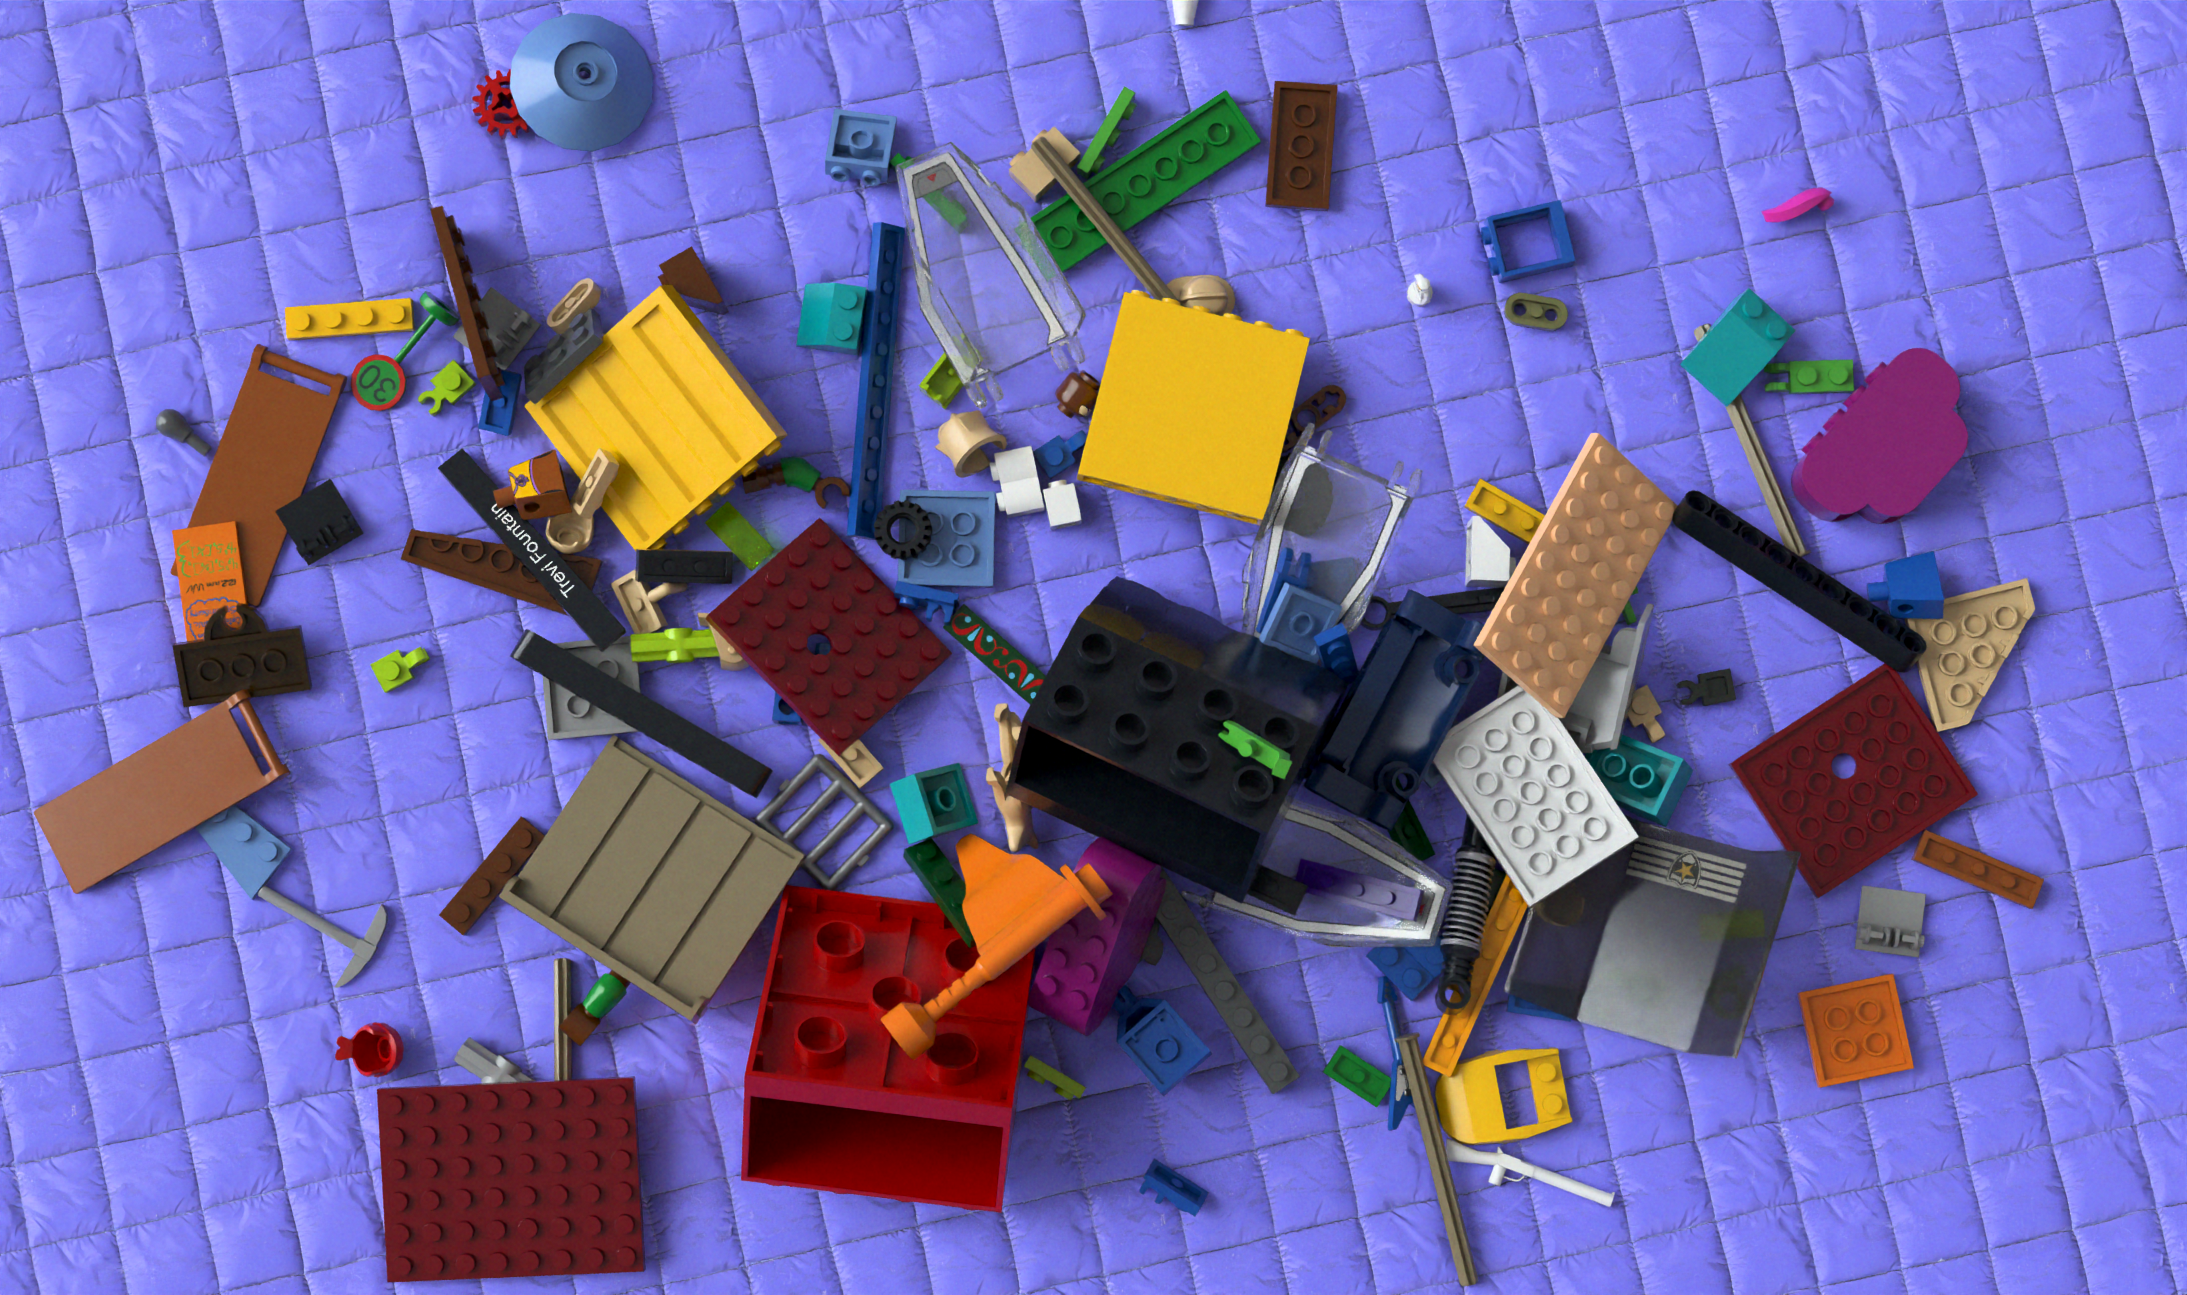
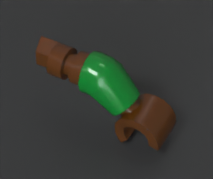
(796, 473)
(600, 1001)

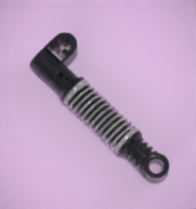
(1466, 913)

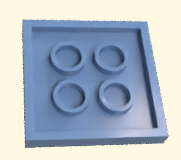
(960, 539)

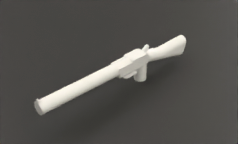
(1461, 1153)

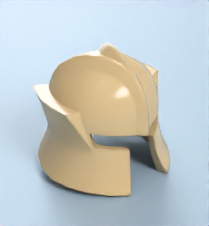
(961, 442)

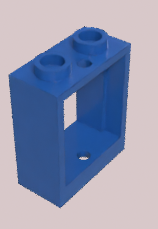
(1559, 233)

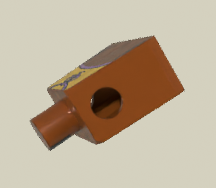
(536, 488)

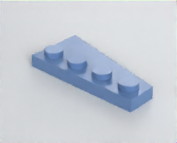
(244, 848)

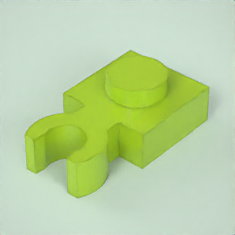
(450, 384)

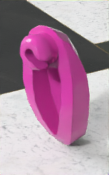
(1799, 204)

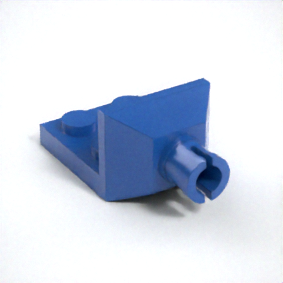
(1157, 1040)

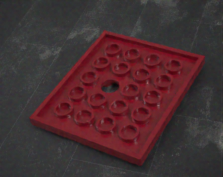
(827, 590)
(1897, 788)

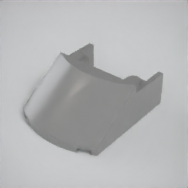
(1606, 695)

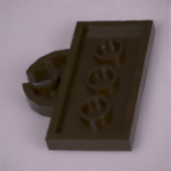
(240, 659)

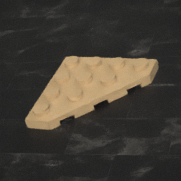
(1969, 648)

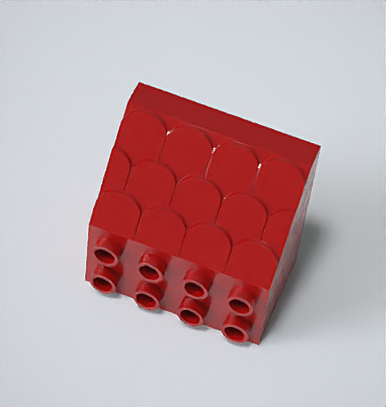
(834, 1091)

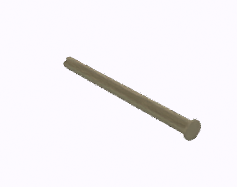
(1101, 220)
(1762, 470)
(562, 1009)
(1437, 1158)

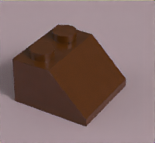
(692, 282)

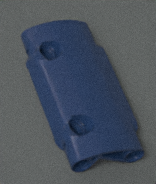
(1397, 711)

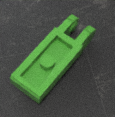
(1813, 377)

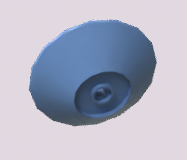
(573, 109)

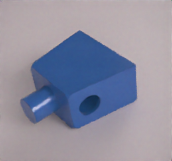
(1910, 588)

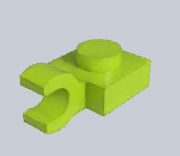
(395, 669)

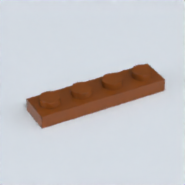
(1977, 869)

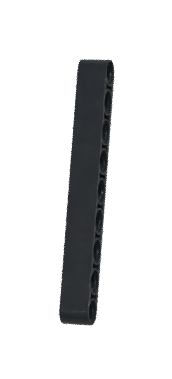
(1799, 581)
(641, 713)

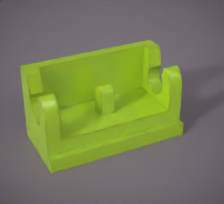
(941, 382)

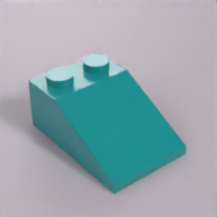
(1737, 346)
(1642, 778)

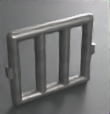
(862, 805)

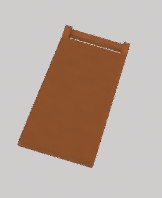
(266, 460)
(158, 794)

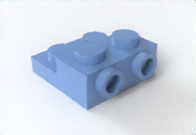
(860, 146)

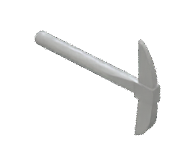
(362, 948)

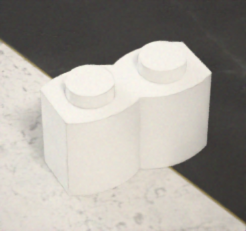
(1018, 482)

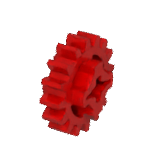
(496, 110)

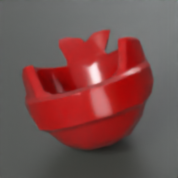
(374, 1049)

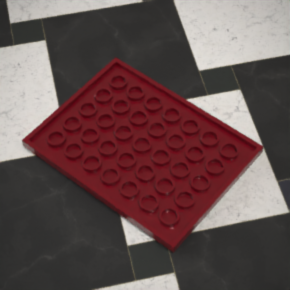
(511, 1179)

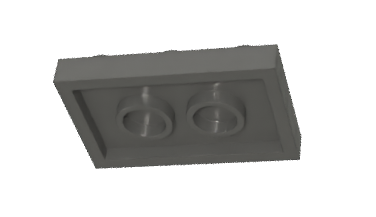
(562, 355)

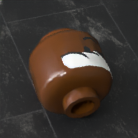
(1077, 394)

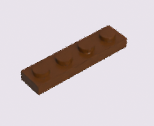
(492, 875)

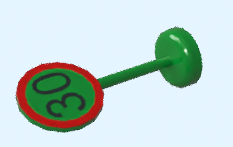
(379, 379)

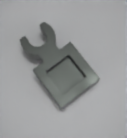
(1712, 688)

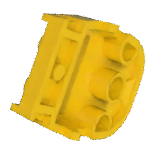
(1472, 1104)

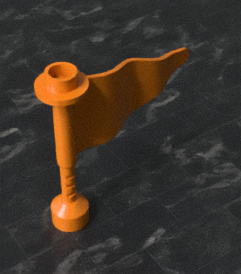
(1009, 910)

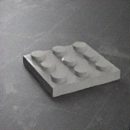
(574, 717)

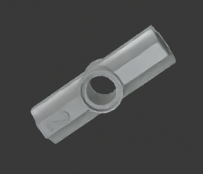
(488, 1065)

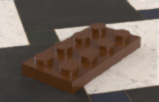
(1301, 146)

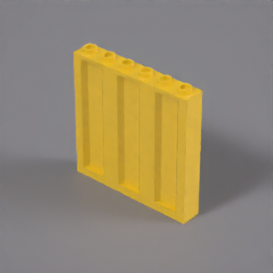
(668, 415)

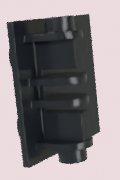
(319, 522)

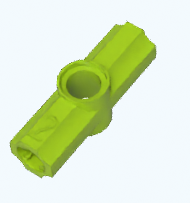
(673, 646)

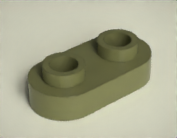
(1535, 310)

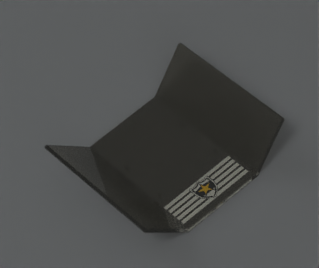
(1658, 941)

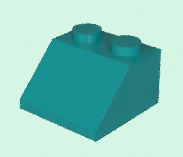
(832, 317)
(933, 803)

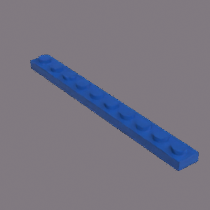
(875, 379)

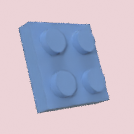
(1297, 619)

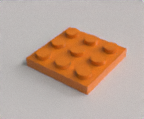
(1855, 1030)

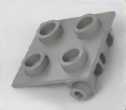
(508, 327)
(1890, 921)

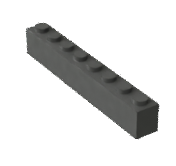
(1224, 990)

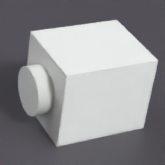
(1062, 505)

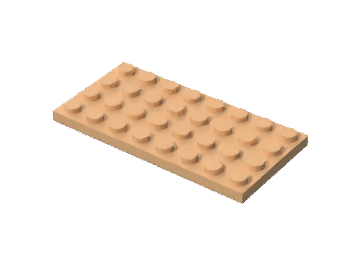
(1576, 576)

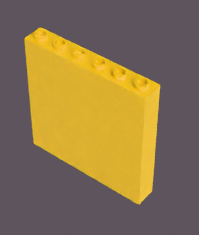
(1193, 407)

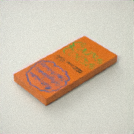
(209, 574)

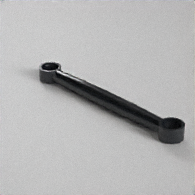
(1458, 603)

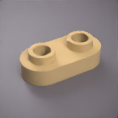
(578, 300)

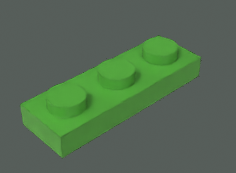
(1107, 133)

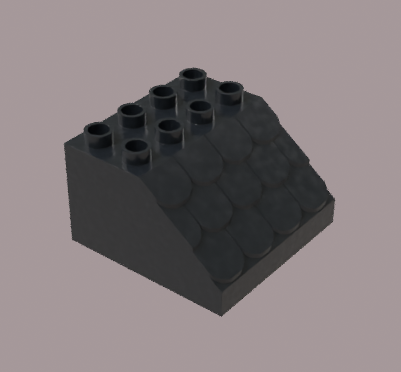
(1133, 742)

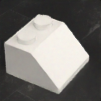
(1486, 557)

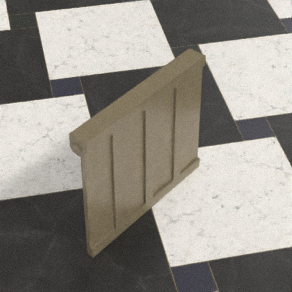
(653, 879)

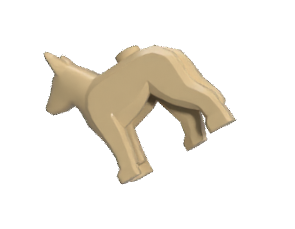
(1015, 812)

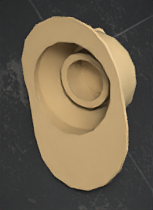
(1204, 291)

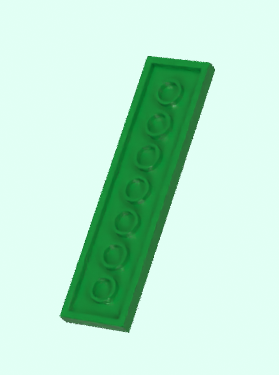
(1149, 178)

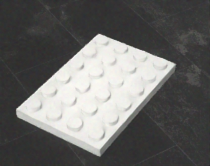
(1531, 794)

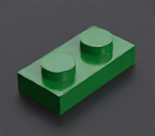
(1358, 1076)

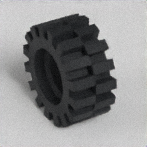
(903, 549)

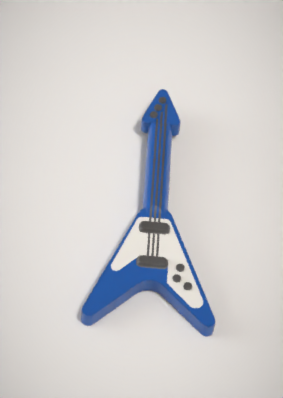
(1400, 1090)

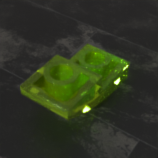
(739, 536)

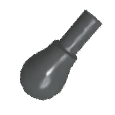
(173, 425)

